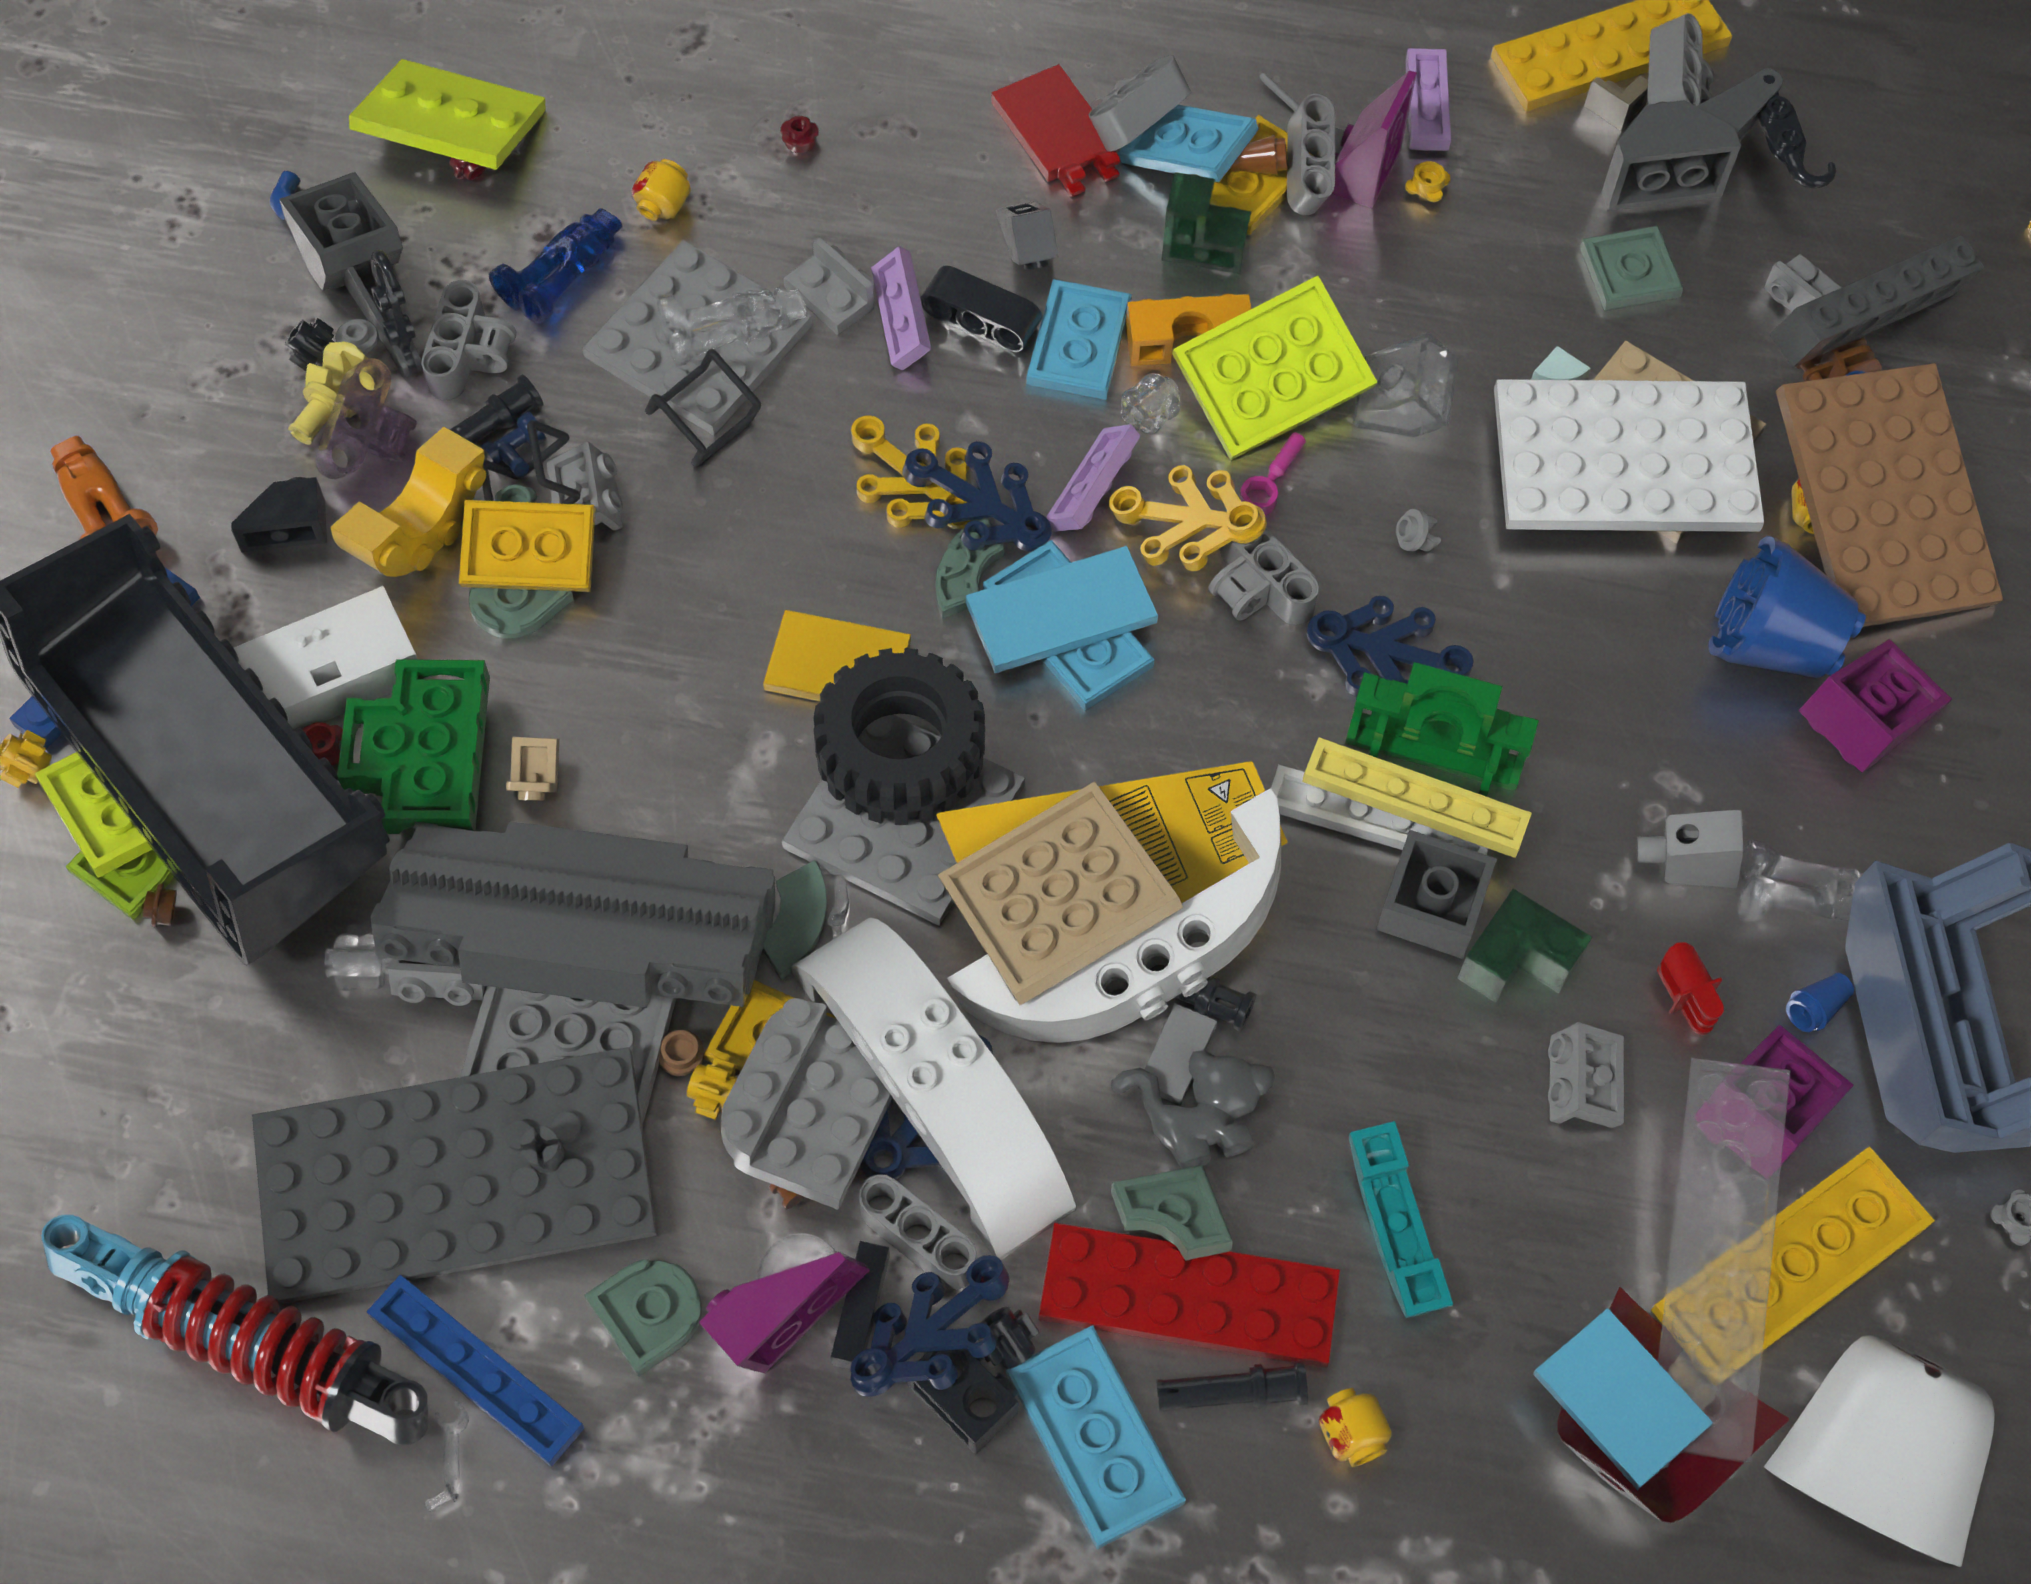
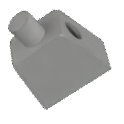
(1697, 848)

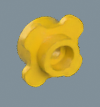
(1428, 181)

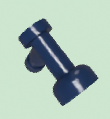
(505, 447)

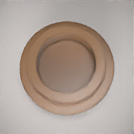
(681, 1053)

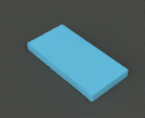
(1061, 609)
(1093, 669)
(1095, 1437)

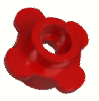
(327, 734)

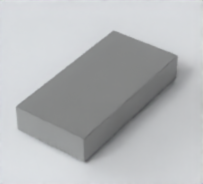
(1169, 1061)

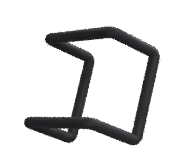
(703, 453)
(536, 463)

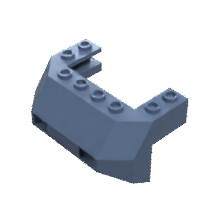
(1931, 1000)

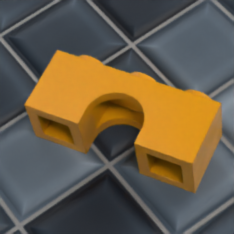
(1158, 323)

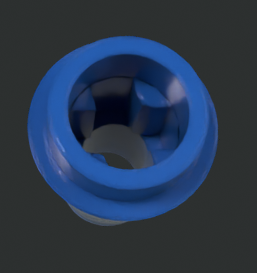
(1818, 1003)

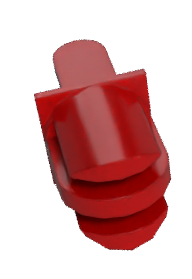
(1691, 987)

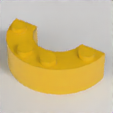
(423, 515)

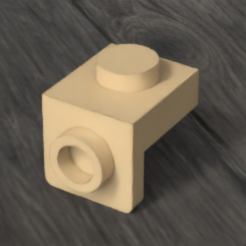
(534, 767)

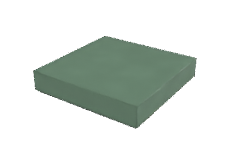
(1631, 268)

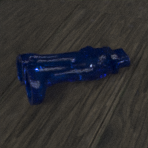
(569, 251)

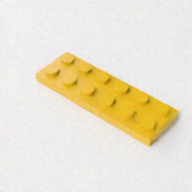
(1601, 45)
(1835, 1240)

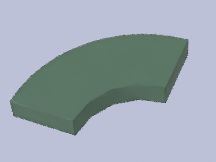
(962, 571)
(799, 919)

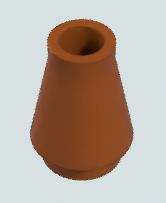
(1263, 157)

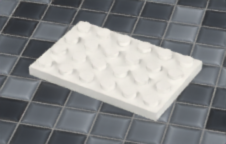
(1627, 455)

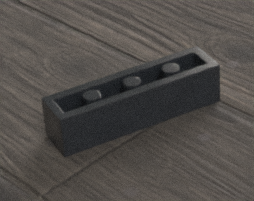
(860, 1306)

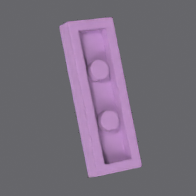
(1430, 100)
(901, 308)
(1093, 478)

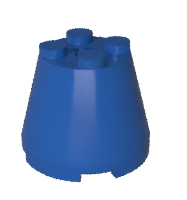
(1785, 615)

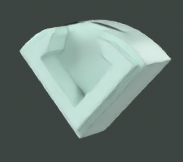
(1561, 366)

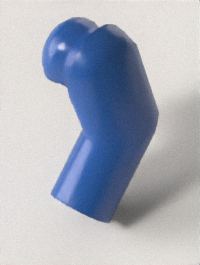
(285, 186)

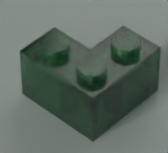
(1203, 232)
(1526, 939)

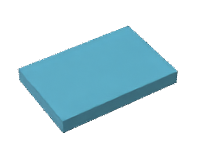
(1191, 142)
(1079, 339)
(1622, 1398)

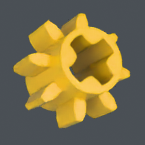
(22, 758)
(711, 1086)

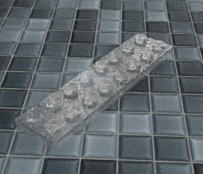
(1724, 1247)

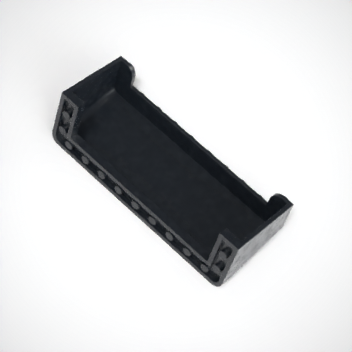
(186, 738)

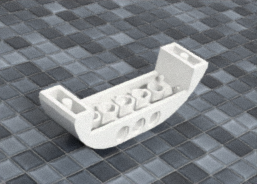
(1220, 916)
(942, 1081)

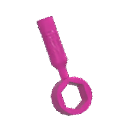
(1276, 469)

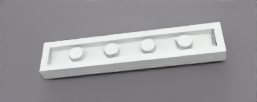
(1346, 815)

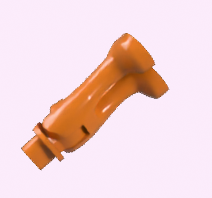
(88, 481)

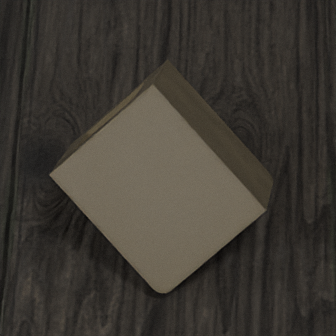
(1617, 104)

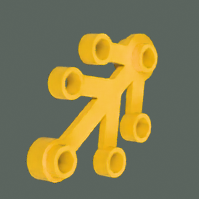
(874, 427)
(1191, 518)

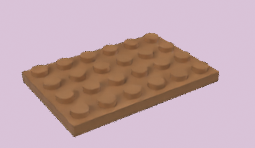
(1889, 493)

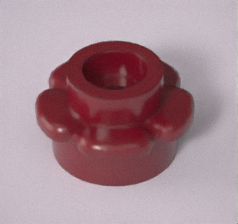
(799, 134)
(466, 169)

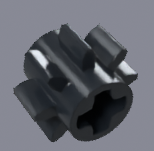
(309, 342)
(1012, 1337)

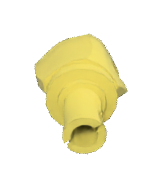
(322, 388)

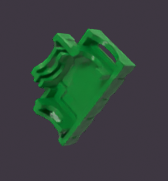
(1443, 725)
(421, 744)

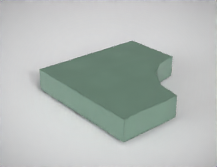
(1178, 1208)

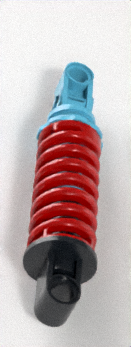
(238, 1335)

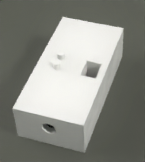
(330, 658)

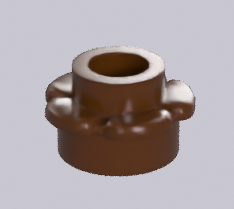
(160, 906)

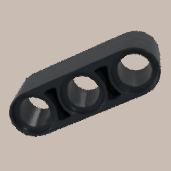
(981, 308)

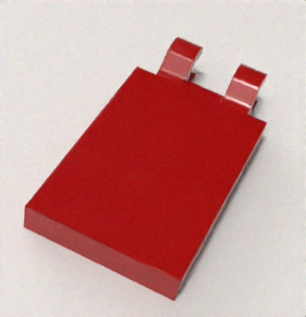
(1055, 128)

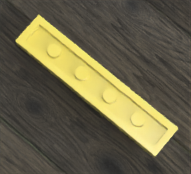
(1417, 797)

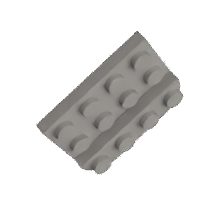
(804, 1105)

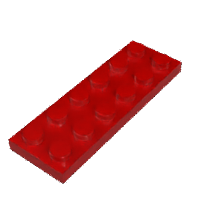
(1204, 1302)

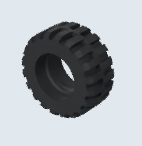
(899, 686)

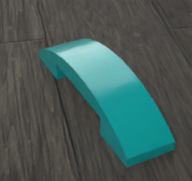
(1397, 1221)

